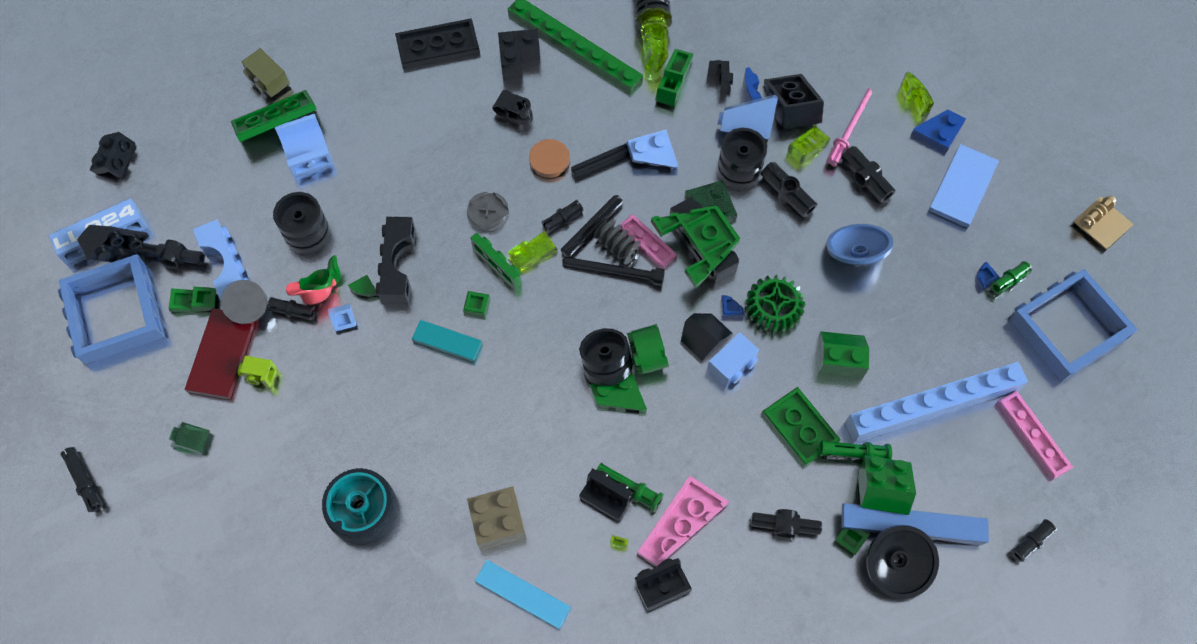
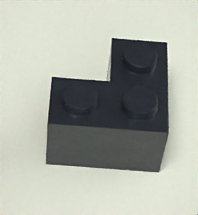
(517, 47)

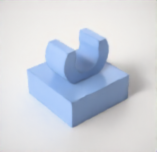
(342, 317)

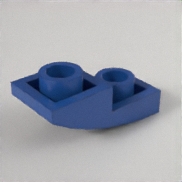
(750, 85)

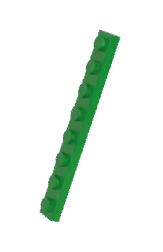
(576, 44)

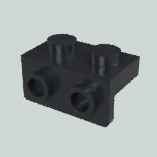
(112, 154)
(606, 494)
(662, 583)

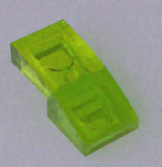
(915, 90)
(533, 251)

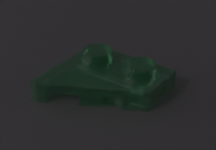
(713, 195)

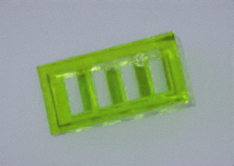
(801, 155)

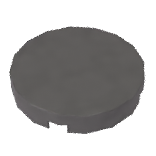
(487, 211)
(244, 302)

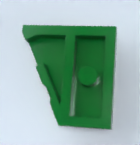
(619, 396)

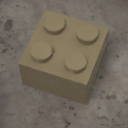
(496, 518)

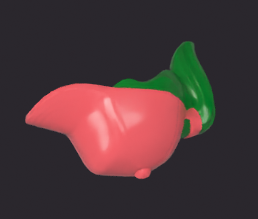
(317, 285)

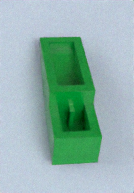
(674, 77)

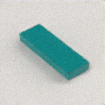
(447, 341)

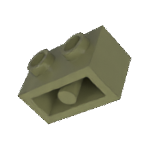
(265, 72)

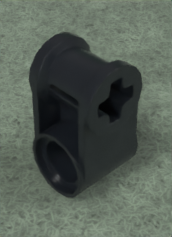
(512, 106)

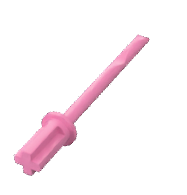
(841, 144)

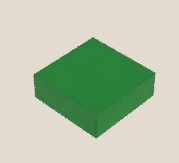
(476, 303)

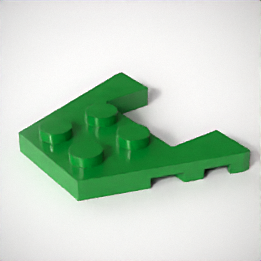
(707, 232)

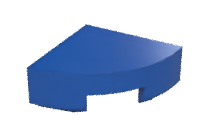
(986, 276)
(731, 308)

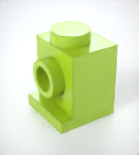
(257, 371)

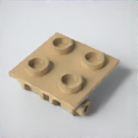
(1103, 221)

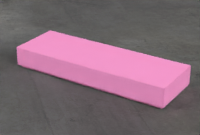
(651, 244)

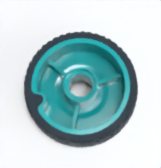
(371, 518)

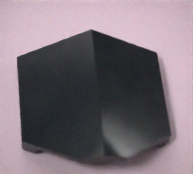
(703, 334)

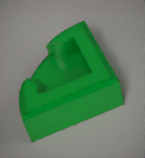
(363, 287)

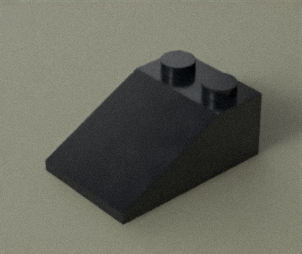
(797, 101)

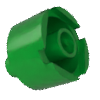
(647, 349)

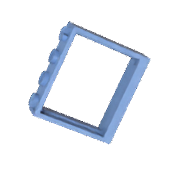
(122, 342)
(1046, 348)

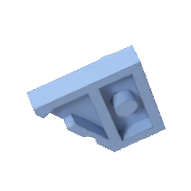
(653, 149)

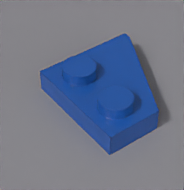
(940, 130)

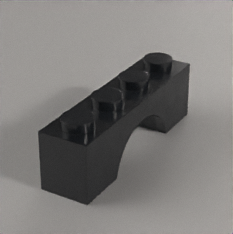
(398, 236)

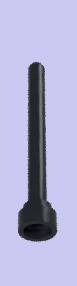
(655, 275)

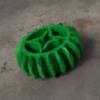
(791, 301)

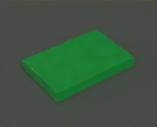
(799, 425)

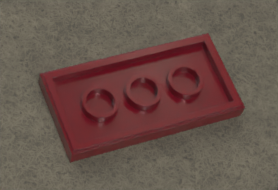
(219, 356)

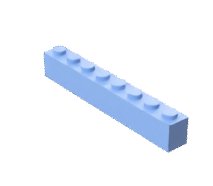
(935, 402)

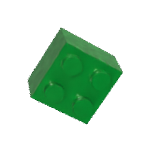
(886, 485)

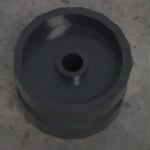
(742, 154)
(300, 219)
(606, 357)

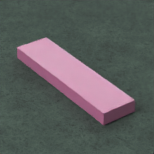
(1034, 435)

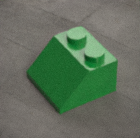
(843, 354)

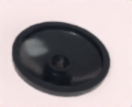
(916, 565)

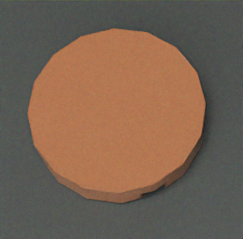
(549, 158)

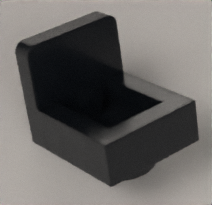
(721, 69)

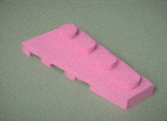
(685, 516)

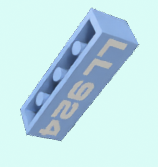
(123, 215)

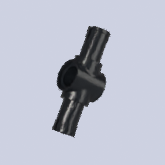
(172, 253)

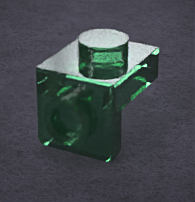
(189, 437)

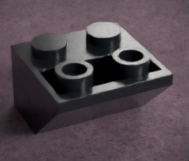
(110, 242)

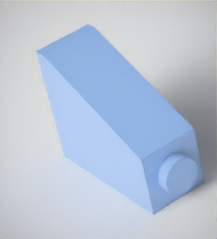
(752, 114)

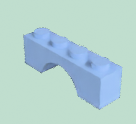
(214, 242)

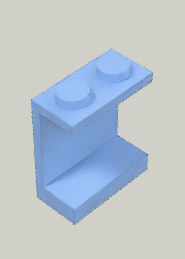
(304, 145)

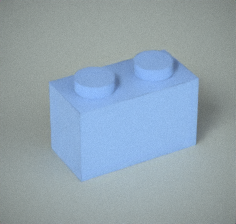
(733, 360)

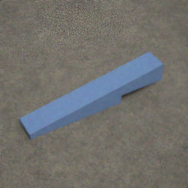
(936, 525)

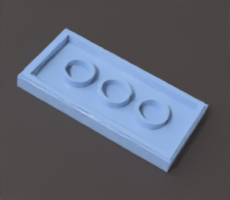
(964, 186)

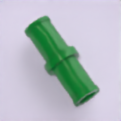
(1011, 277)

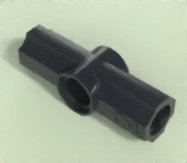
(868, 174)
(796, 196)

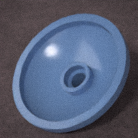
(860, 244)

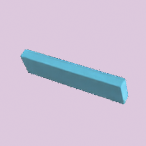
(523, 594)

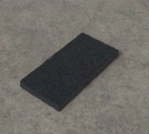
(437, 43)

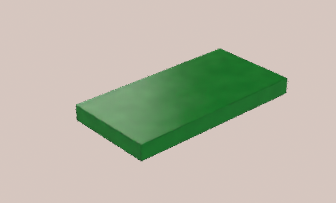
(273, 115)

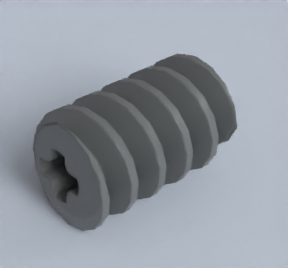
(617, 241)

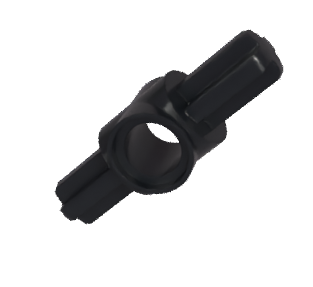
(786, 523)

